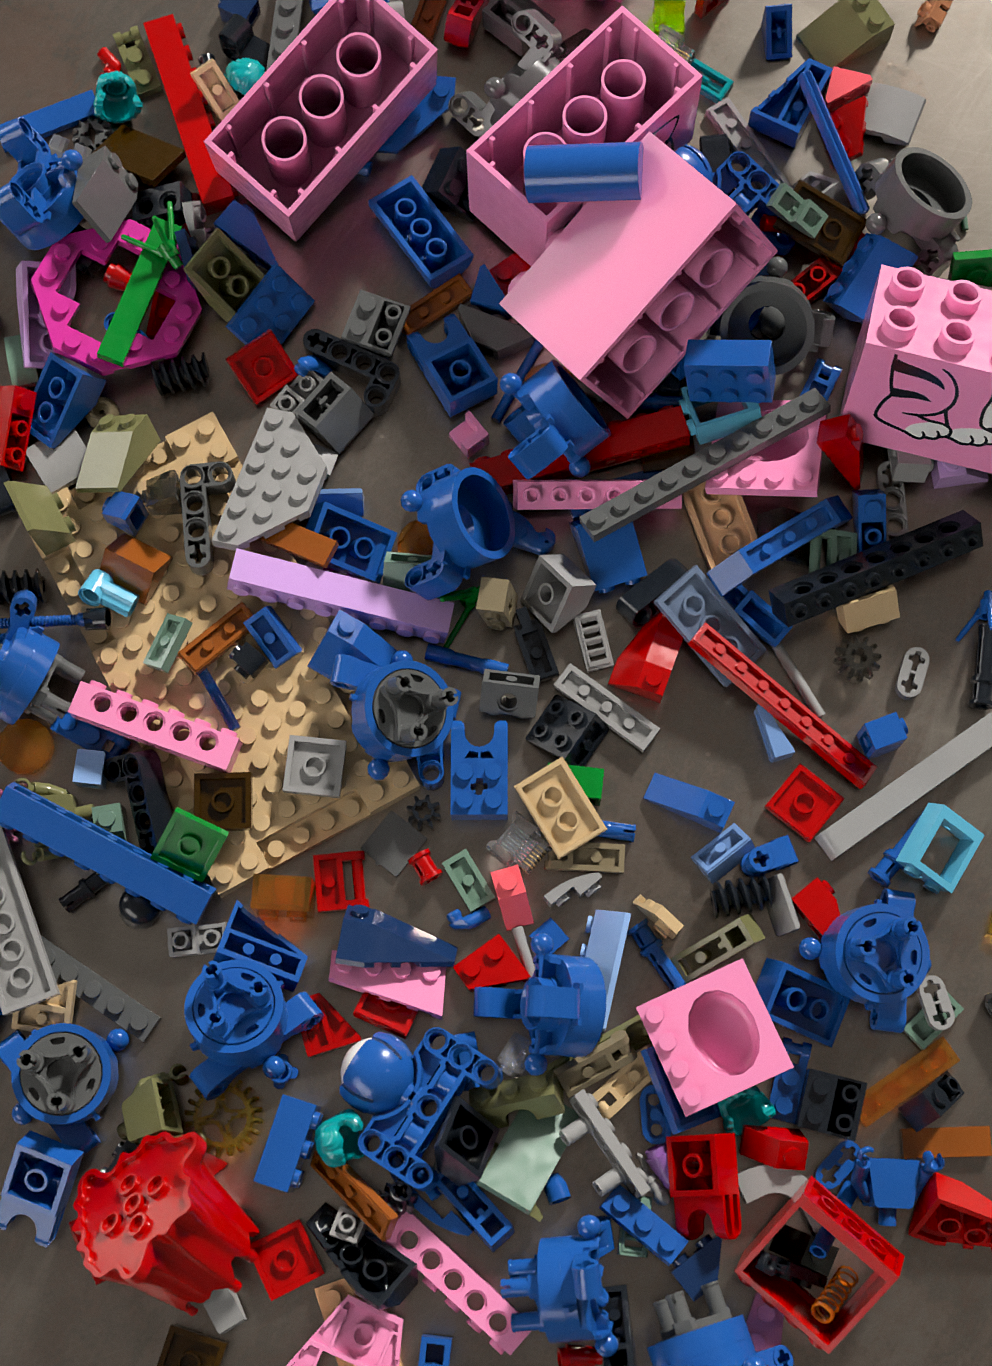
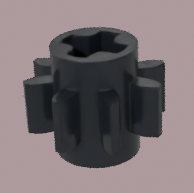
(419, 805)
(400, 1197)

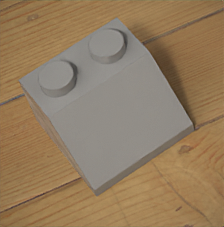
(557, 591)

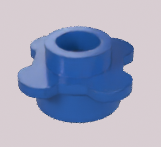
(290, 1073)

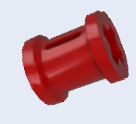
(425, 867)

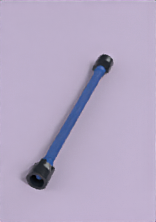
(92, 620)

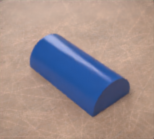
(583, 172)
(422, 231)

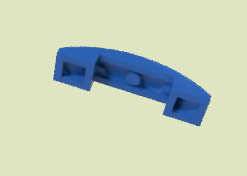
(451, 1222)

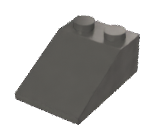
(104, 192)

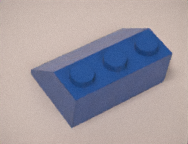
(856, 283)

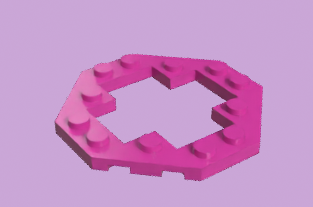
(60, 311)

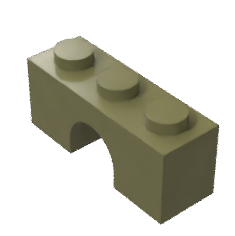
(533, 1093)

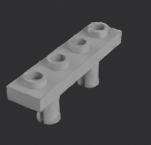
(603, 1132)

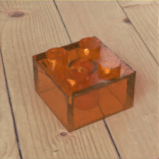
(283, 897)

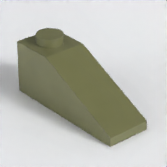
(718, 947)

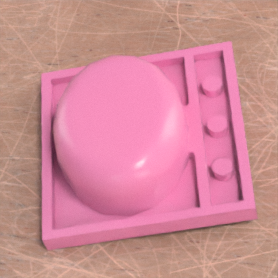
(781, 469)
(714, 1037)

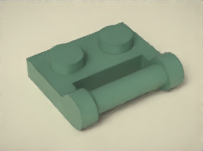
(839, 546)

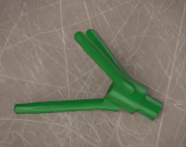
(168, 248)
(468, 598)

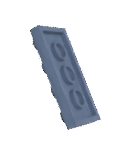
(696, 601)

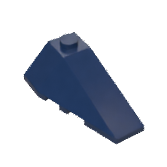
(379, 938)

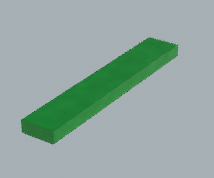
(135, 301)

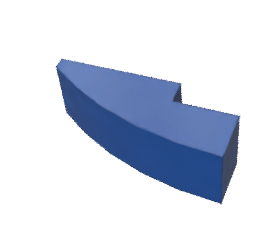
(757, 615)

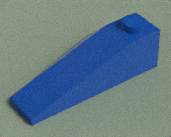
(353, 638)

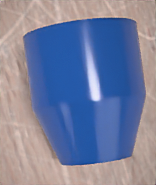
(556, 1189)

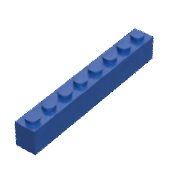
(103, 853)

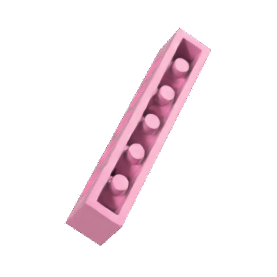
(574, 493)
(85, 708)
(472, 1282)

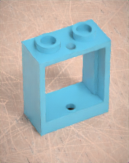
(717, 427)
(921, 837)

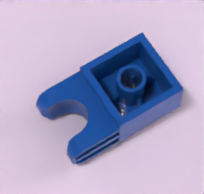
(454, 367)
(476, 766)
(39, 1184)

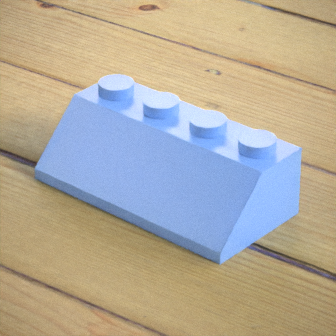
(606, 947)

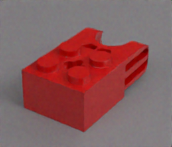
(704, 1182)

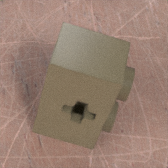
(497, 603)

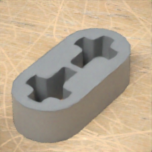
(918, 675)
(942, 1000)

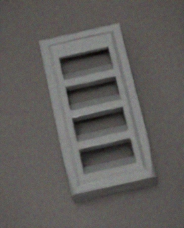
(589, 617)

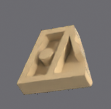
(664, 922)
(49, 1012)

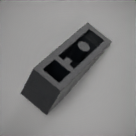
(620, 1314)

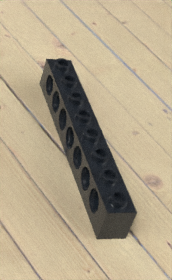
(875, 568)

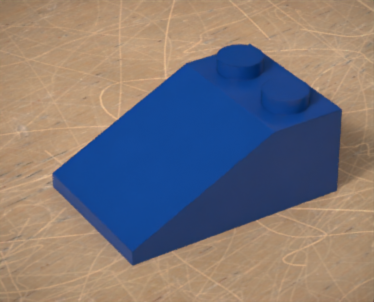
(63, 398)
(360, 541)
(801, 1001)

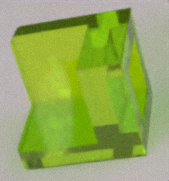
(669, 13)

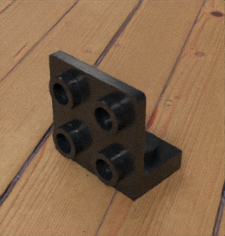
(568, 731)

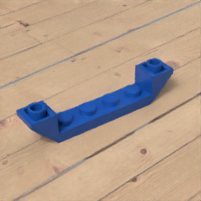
(778, 543)

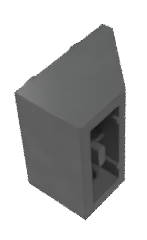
(497, 20)
(375, 323)
(334, 413)

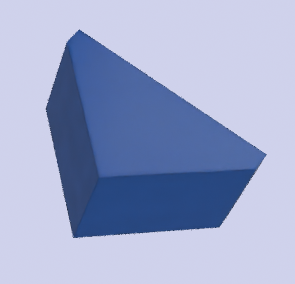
(777, 31)
(488, 294)

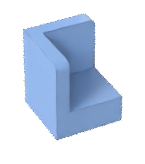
(89, 769)

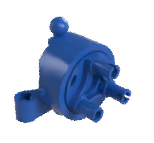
(875, 957)
(241, 1022)
(566, 1287)

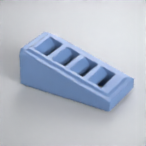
(774, 739)

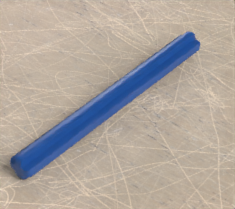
(833, 143)

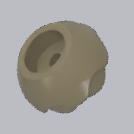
(103, 404)

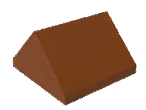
(135, 565)

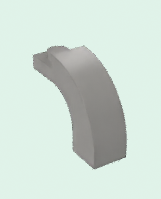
(765, 1180)

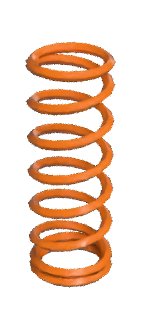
(818, 1302)

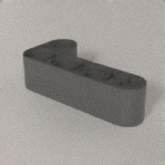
(201, 518)

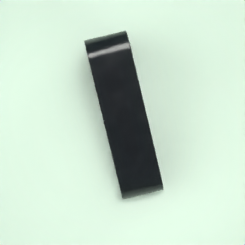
(240, 42)
(349, 366)
(145, 791)

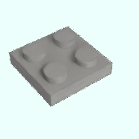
(314, 766)

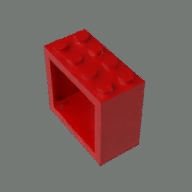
(792, 1298)

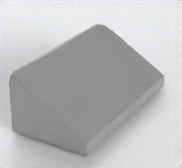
(782, 912)

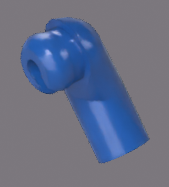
(312, 363)
(469, 921)

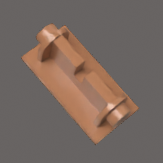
(932, 14)

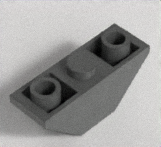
(493, 333)

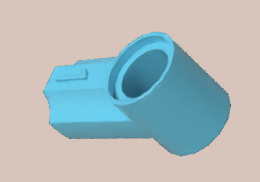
(102, 590)

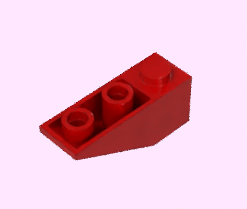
(15, 425)

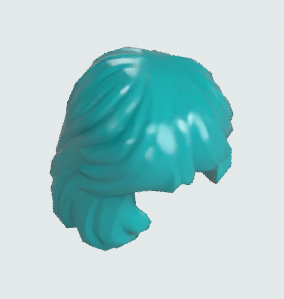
(244, 74)
(116, 98)
(745, 1108)
(338, 1138)

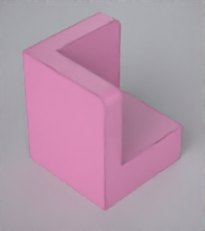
(470, 435)

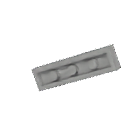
(612, 710)

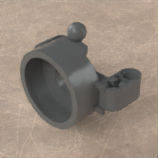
(518, 81)
(920, 198)
(803, 327)

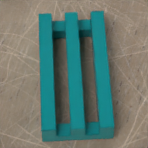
(710, 89)

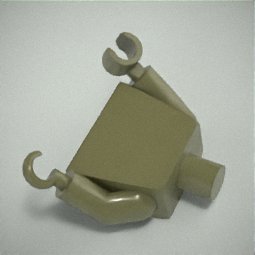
(60, 797)
(153, 1107)

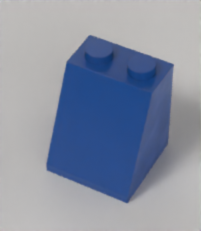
(610, 559)

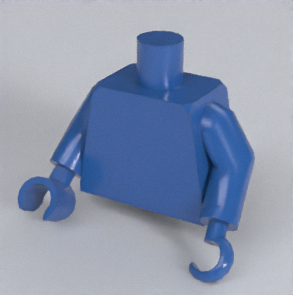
(892, 1182)

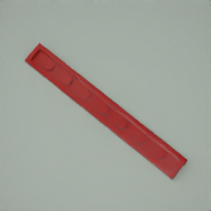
(782, 705)

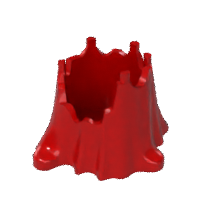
(163, 1223)

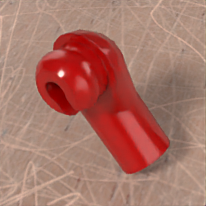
(110, 61)

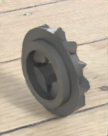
(83, 130)

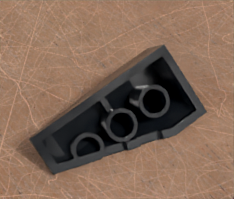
(370, 1268)

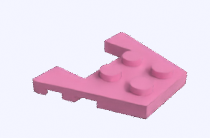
(357, 1335)

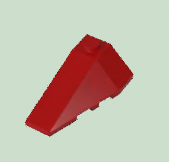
(648, 660)
(952, 1213)

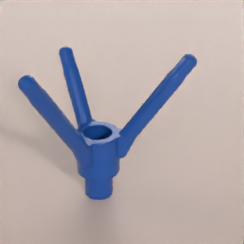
(984, 613)

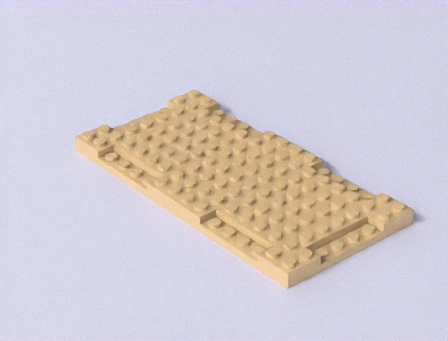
(267, 708)

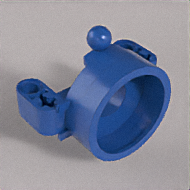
(40, 195)
(552, 421)
(466, 521)
(558, 1005)

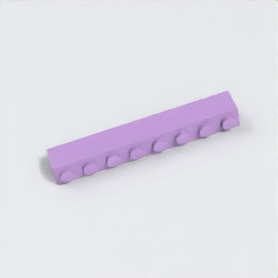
(329, 592)

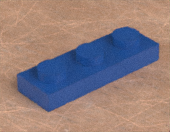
(643, 1225)

